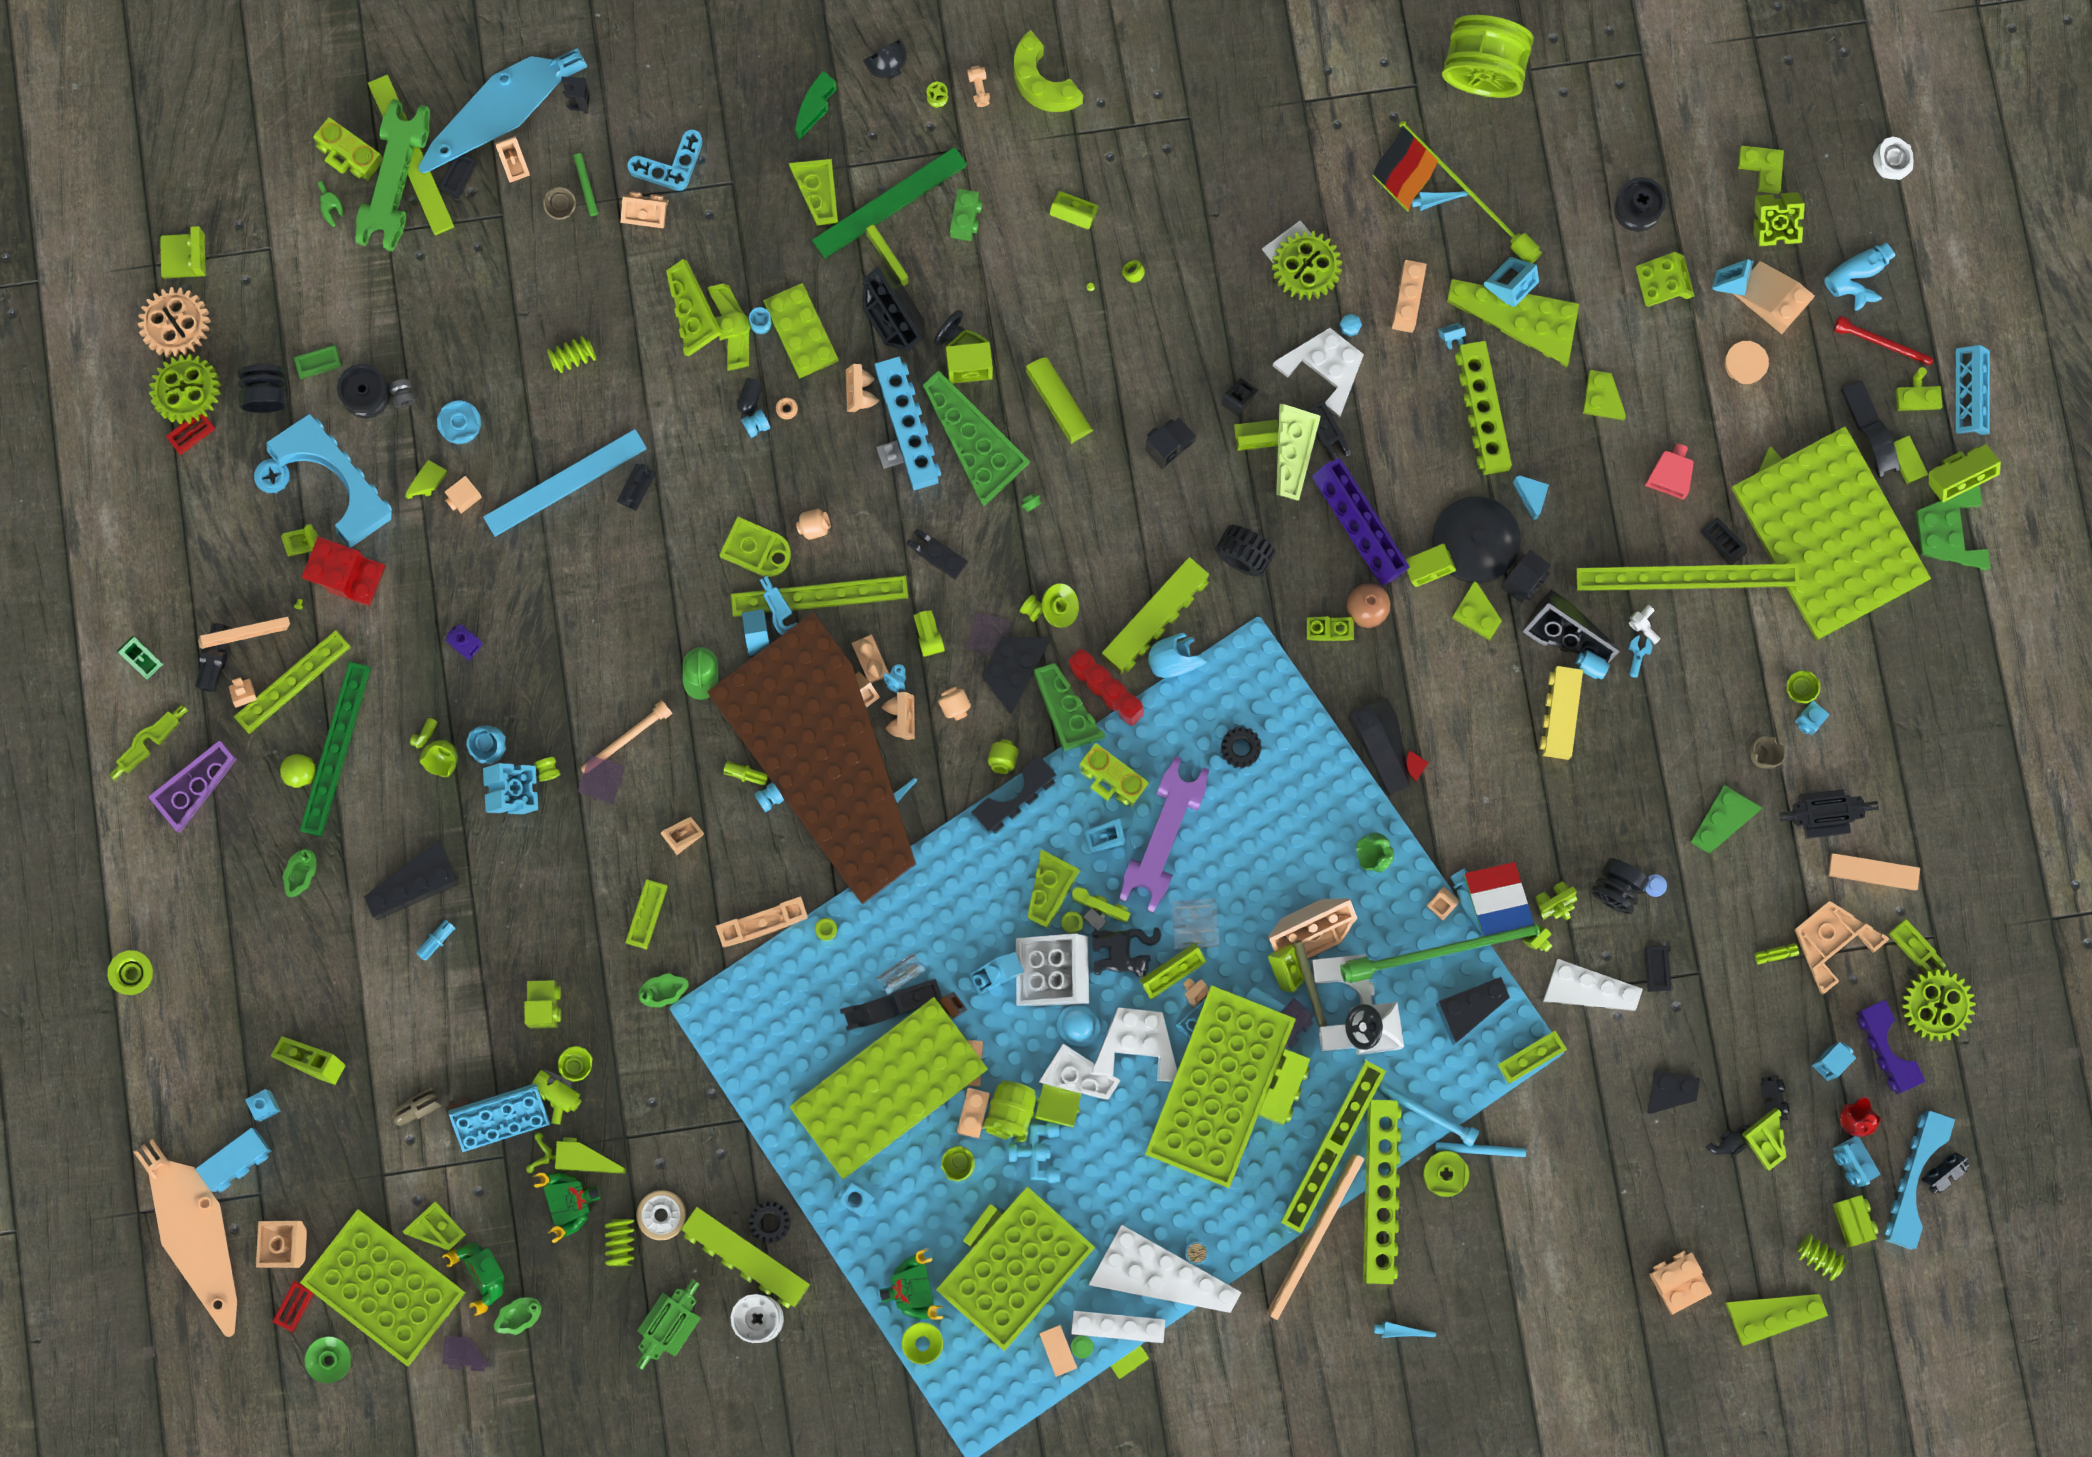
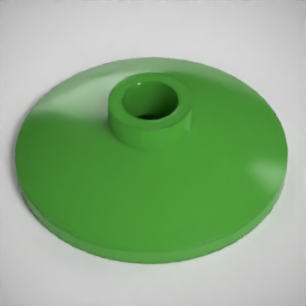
(316, 1360)

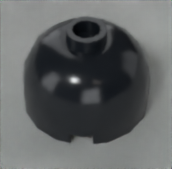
(887, 61)

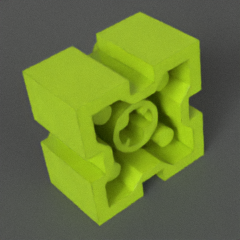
(1778, 219)

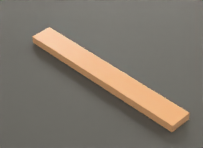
(1315, 1236)

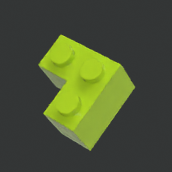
(541, 1004)

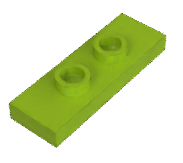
(646, 914)

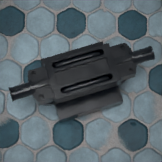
(1827, 813)

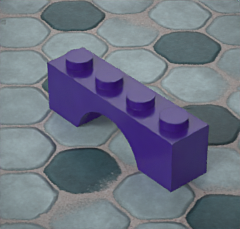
(1876, 1022)

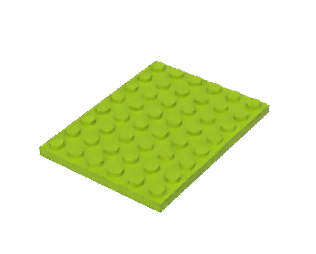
(1838, 526)

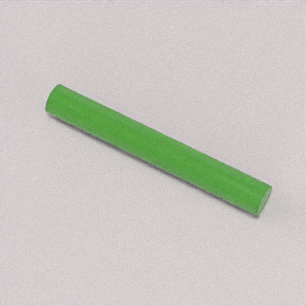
(585, 184)

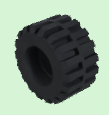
(1245, 550)

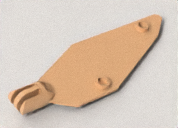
(193, 1233)

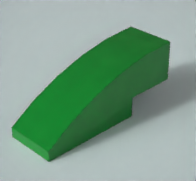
(815, 103)

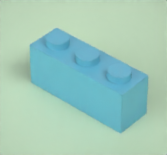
(233, 1160)

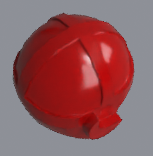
(1859, 1118)

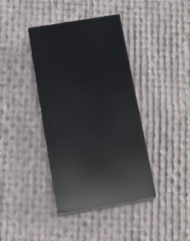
(457, 176)
(1657, 968)

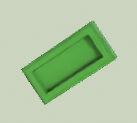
(318, 362)

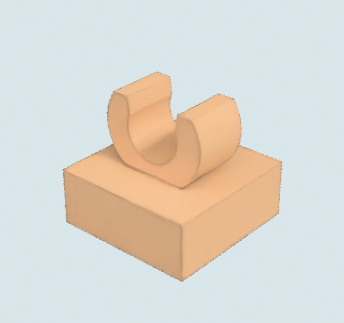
(242, 692)
(1195, 992)

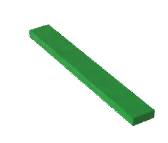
(889, 202)
(335, 749)

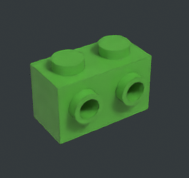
(964, 215)

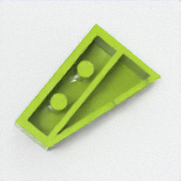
(1285, 1087)

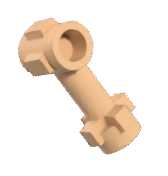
(976, 75)

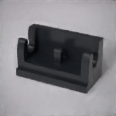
(578, 89)

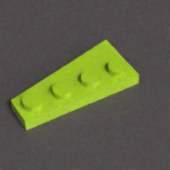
(694, 314)

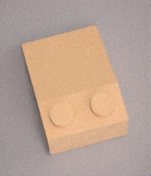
(1775, 296)

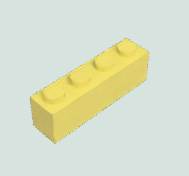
(1562, 712)

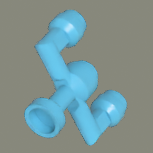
(1038, 1152)

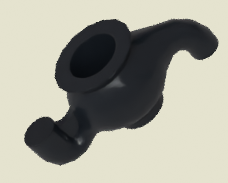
(1731, 1143)

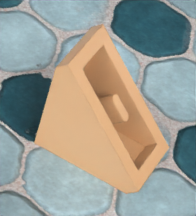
(512, 159)
(682, 835)

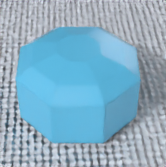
(1350, 325)

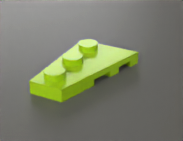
(817, 187)
(1050, 889)

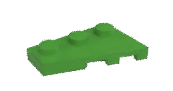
(1723, 818)

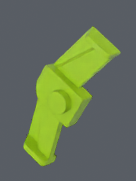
(733, 325)

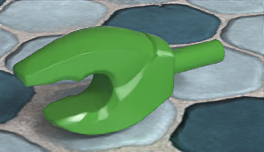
(328, 202)

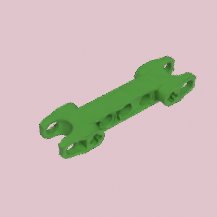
(383, 210)

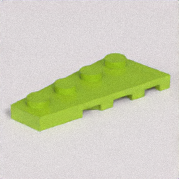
(1771, 1316)

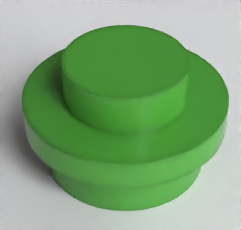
(1030, 502)
(1082, 1346)

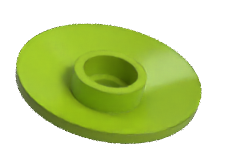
(1066, 603)

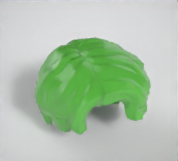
(1375, 852)

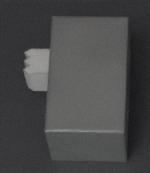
(1094, 919)

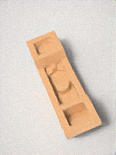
(762, 923)

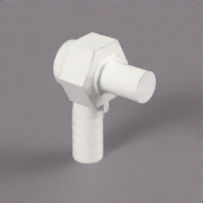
(1640, 622)

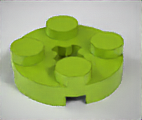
(1455, 1165)

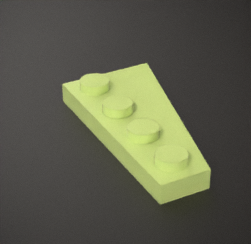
(1295, 446)

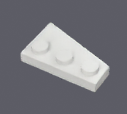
(1073, 1073)

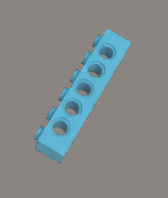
(919, 476)

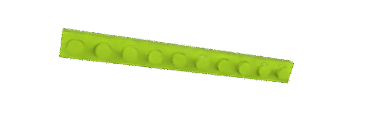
(1687, 577)

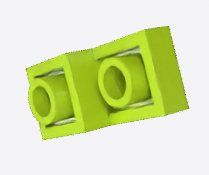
(1330, 629)

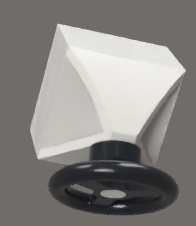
(1374, 1028)

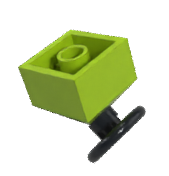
(967, 354)

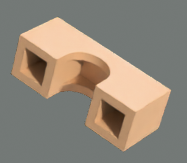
(1409, 296)

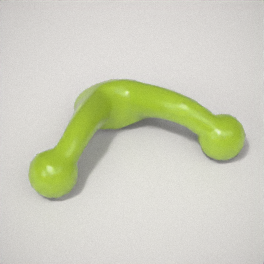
(545, 1160)

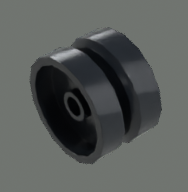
(1639, 204)
(369, 381)

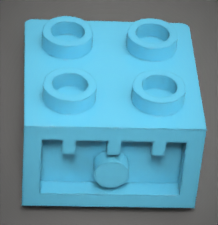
(1856, 1162)

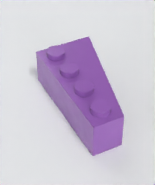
(190, 788)

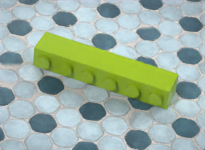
(1155, 615)
(746, 1257)

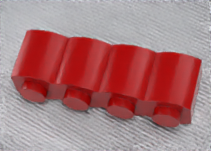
(1111, 690)

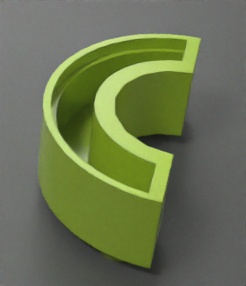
(1036, 89)

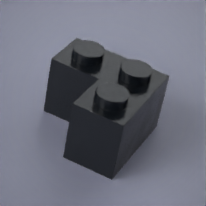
(1169, 441)
(1524, 579)

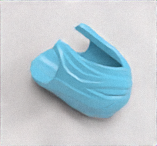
(1173, 658)

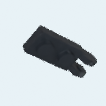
(1328, 430)
(938, 555)

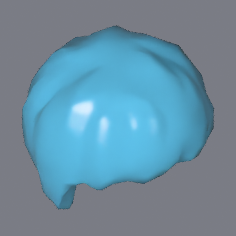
(486, 744)

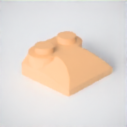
(281, 1244)

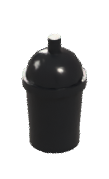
(749, 397)

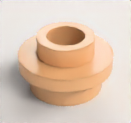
(786, 402)

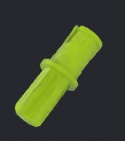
(745, 773)

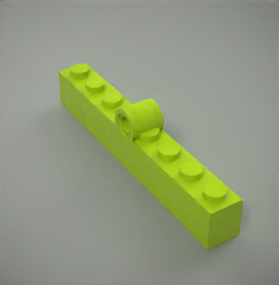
(1333, 1146)

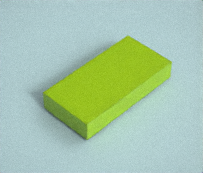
(1909, 460)

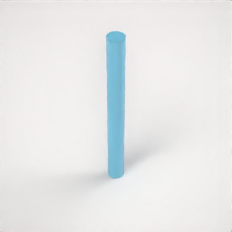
(1481, 1149)

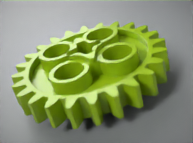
(1291, 253)
(185, 389)
(1958, 1009)

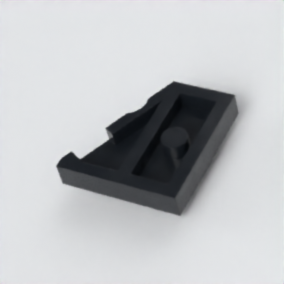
(1671, 1091)

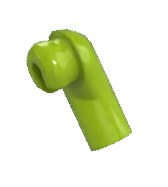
(425, 735)

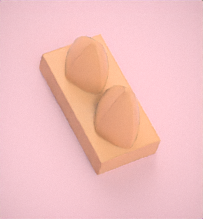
(856, 397)
(870, 659)
(904, 709)

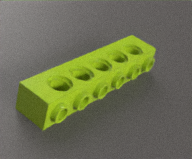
(1478, 354)

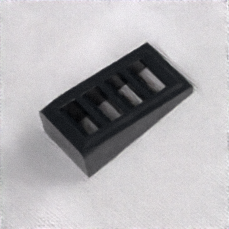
(1730, 536)

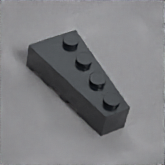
(416, 881)

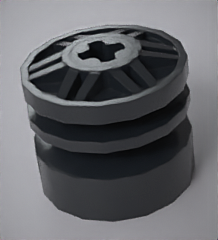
(262, 388)
(1618, 889)

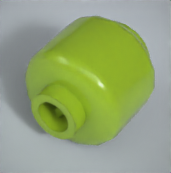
(1003, 756)

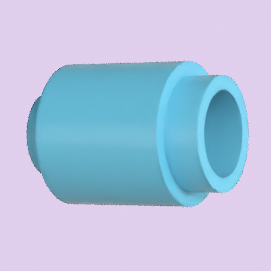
(1592, 664)

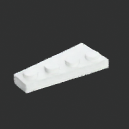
(1585, 987)

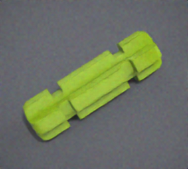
(1776, 953)

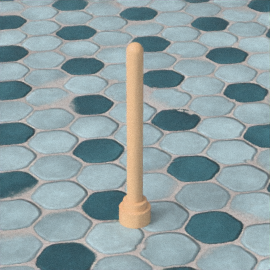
(660, 711)

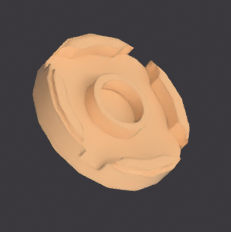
(1746, 362)

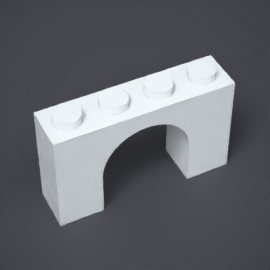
(1328, 971)

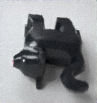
(1119, 951)

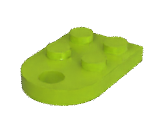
(754, 548)

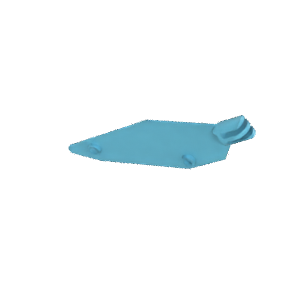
(500, 106)

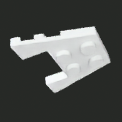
(1330, 358)
(1137, 1034)

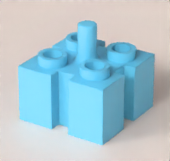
(510, 788)

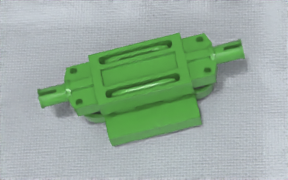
(668, 1324)

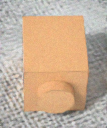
(462, 495)

